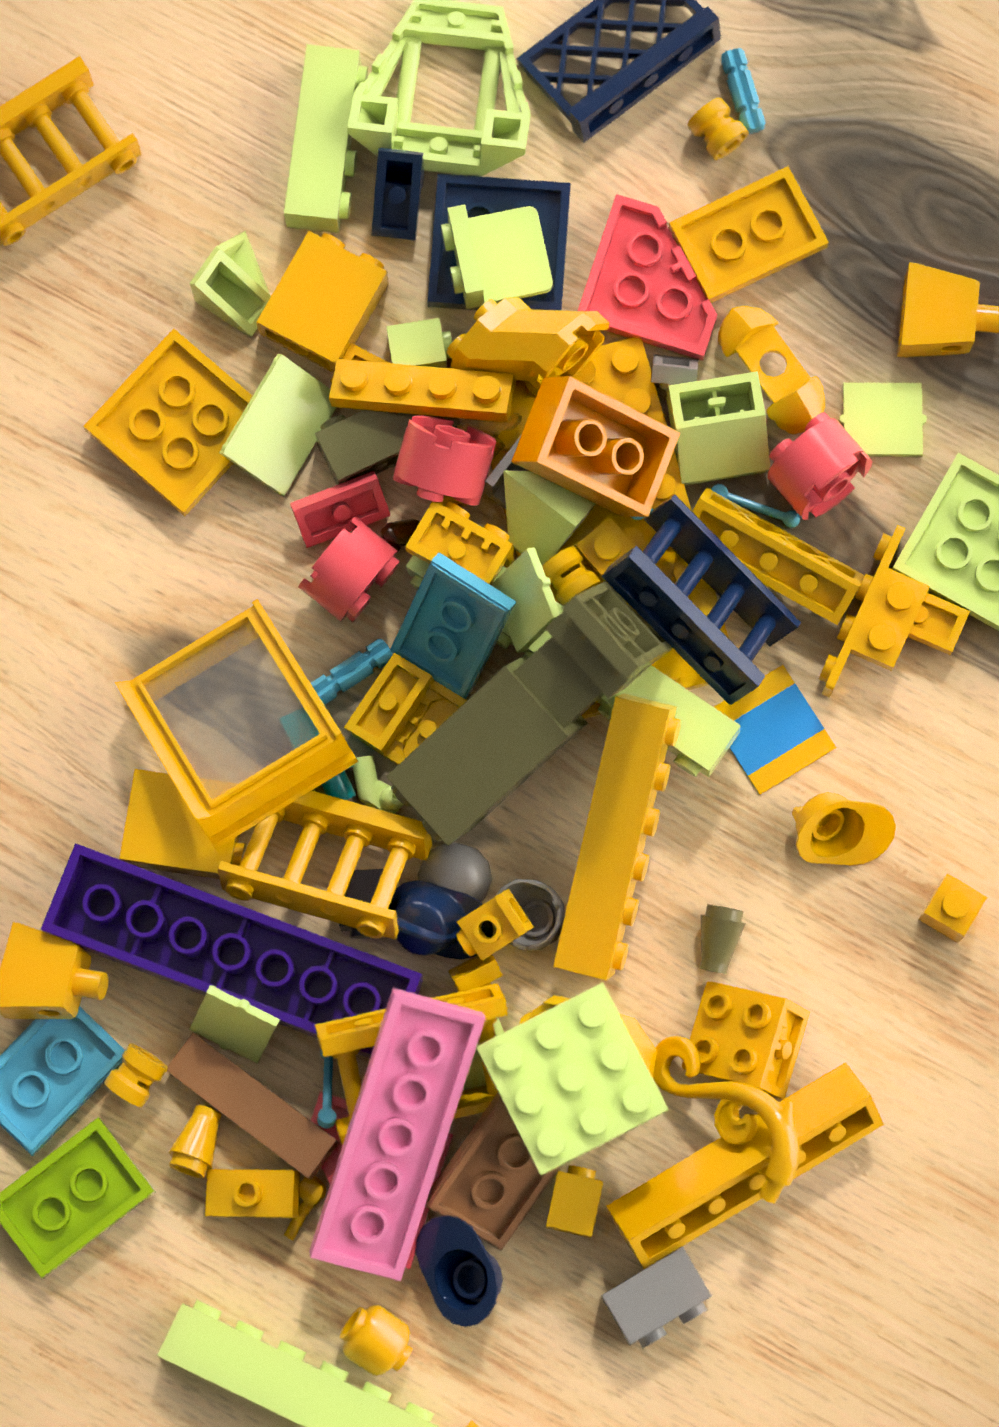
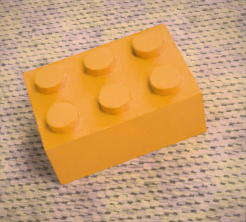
(595, 446)

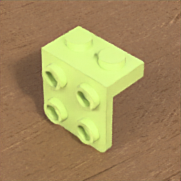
(497, 255)

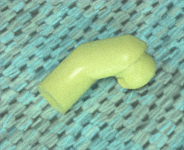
(370, 789)

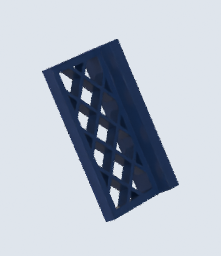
(635, 79)

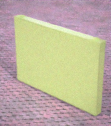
(279, 425)

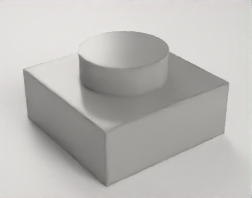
(673, 370)

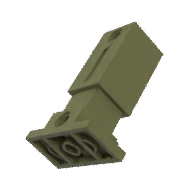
(525, 713)

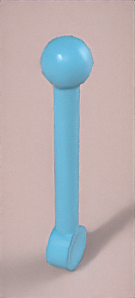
(789, 518)
(327, 1116)

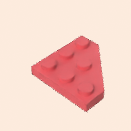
(647, 283)

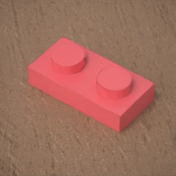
(332, 509)

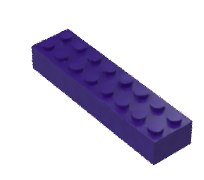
(217, 943)

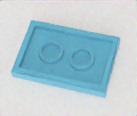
(452, 625)
(52, 1074)

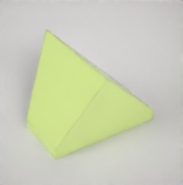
(232, 284)
(541, 513)

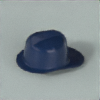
(430, 916)
(458, 1270)

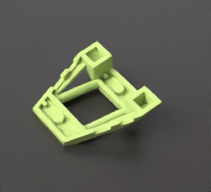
(386, 120)

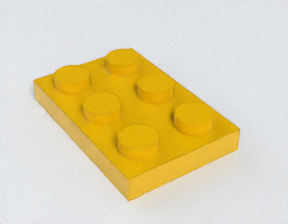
(748, 234)

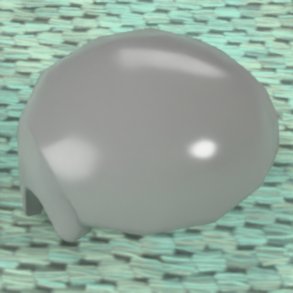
(458, 869)
(543, 910)

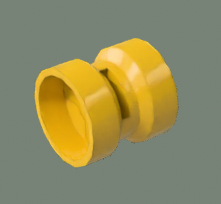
(719, 129)
(569, 574)
(135, 1075)

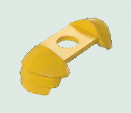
(793, 393)

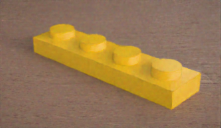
(422, 390)

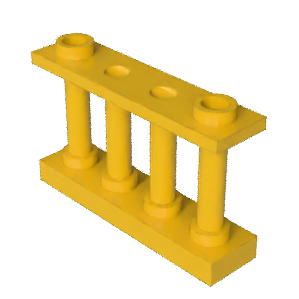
(33, 110)
(360, 828)
(347, 1035)

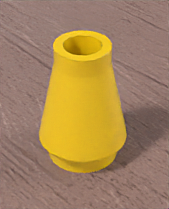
(196, 1144)

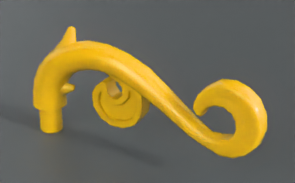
(733, 1095)

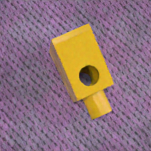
(941, 313)
(46, 976)

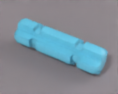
(743, 90)
(352, 670)

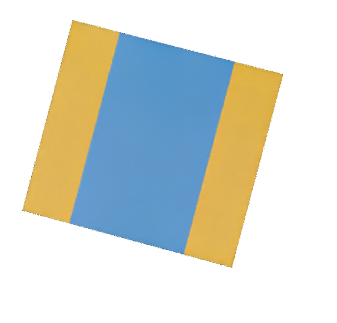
(776, 731)

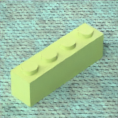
(321, 142)

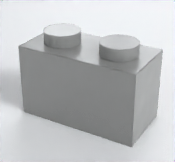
(657, 1297)

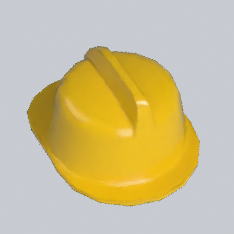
(842, 830)

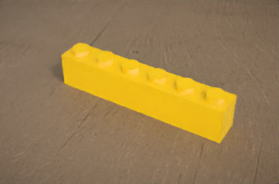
(616, 836)
(729, 1176)

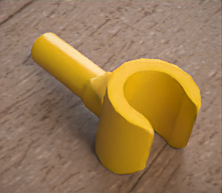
(311, 1193)

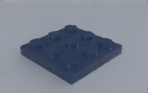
(491, 196)

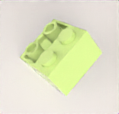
(719, 428)

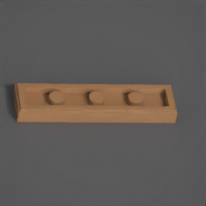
(252, 1106)

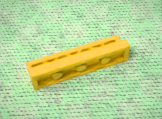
(781, 558)

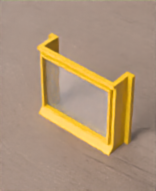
(237, 725)

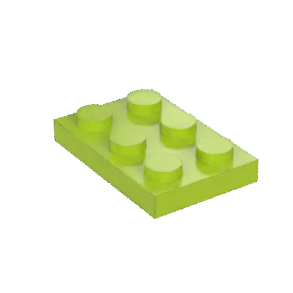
(71, 1197)

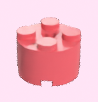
(444, 460)
(817, 466)
(349, 570)

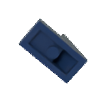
(397, 193)

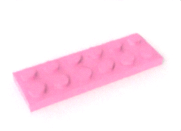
(397, 1134)

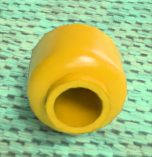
(376, 1340)

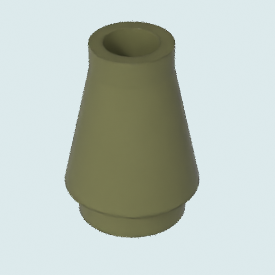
(719, 937)

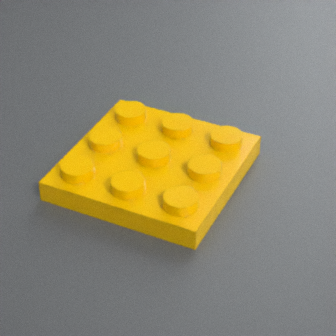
(172, 421)

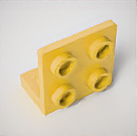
(466, 543)
(748, 1037)

